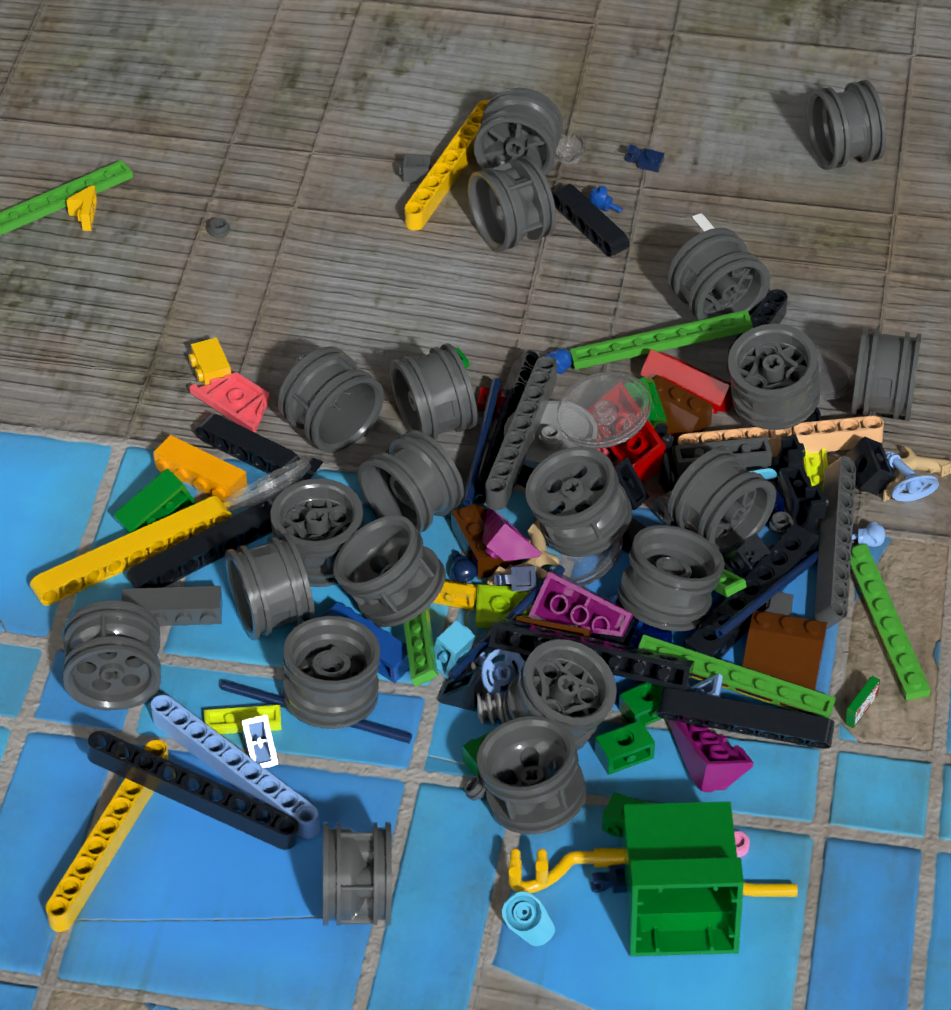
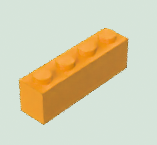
(199, 468)

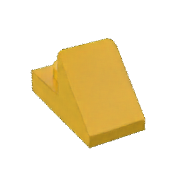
(84, 206)

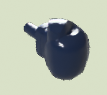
(462, 568)

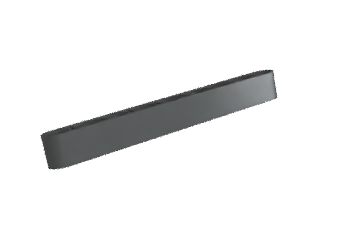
(521, 433)
(835, 543)

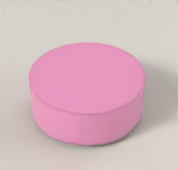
(742, 843)

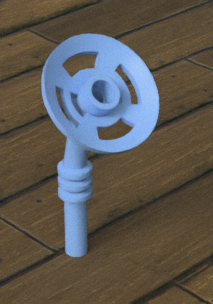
(912, 482)
(499, 670)

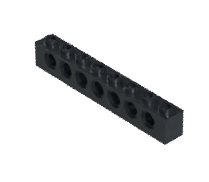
(785, 555)
(621, 659)

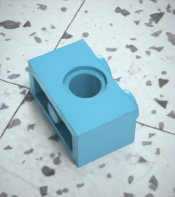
(452, 647)

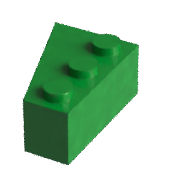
(154, 502)

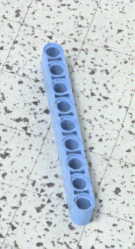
(233, 763)

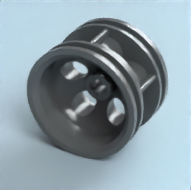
(511, 203)
(567, 481)
(389, 571)
(99, 652)
(537, 800)
(357, 875)

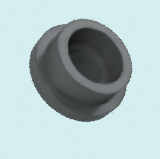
(219, 227)
(780, 522)
(475, 788)

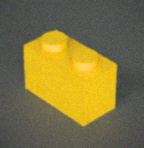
(209, 360)

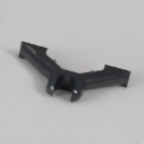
(667, 469)

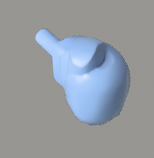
(872, 535)

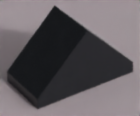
(631, 483)
(463, 690)

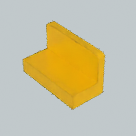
(458, 595)

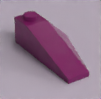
(505, 540)
(577, 606)
(708, 756)

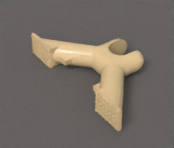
(915, 462)
(538, 539)

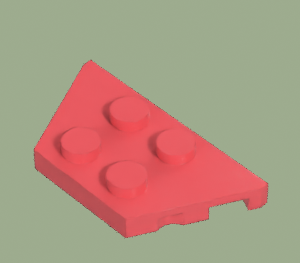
(235, 398)

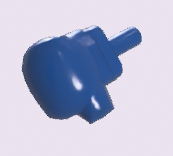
(601, 200)
(563, 359)

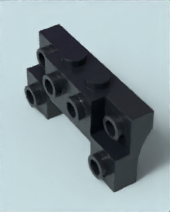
(802, 500)

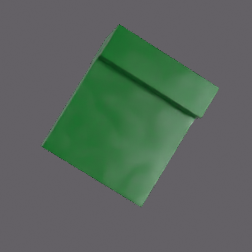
(682, 879)

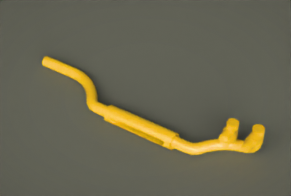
(603, 858)

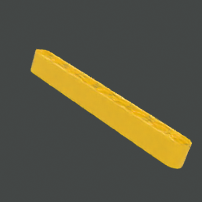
(444, 171)
(126, 551)
(99, 848)

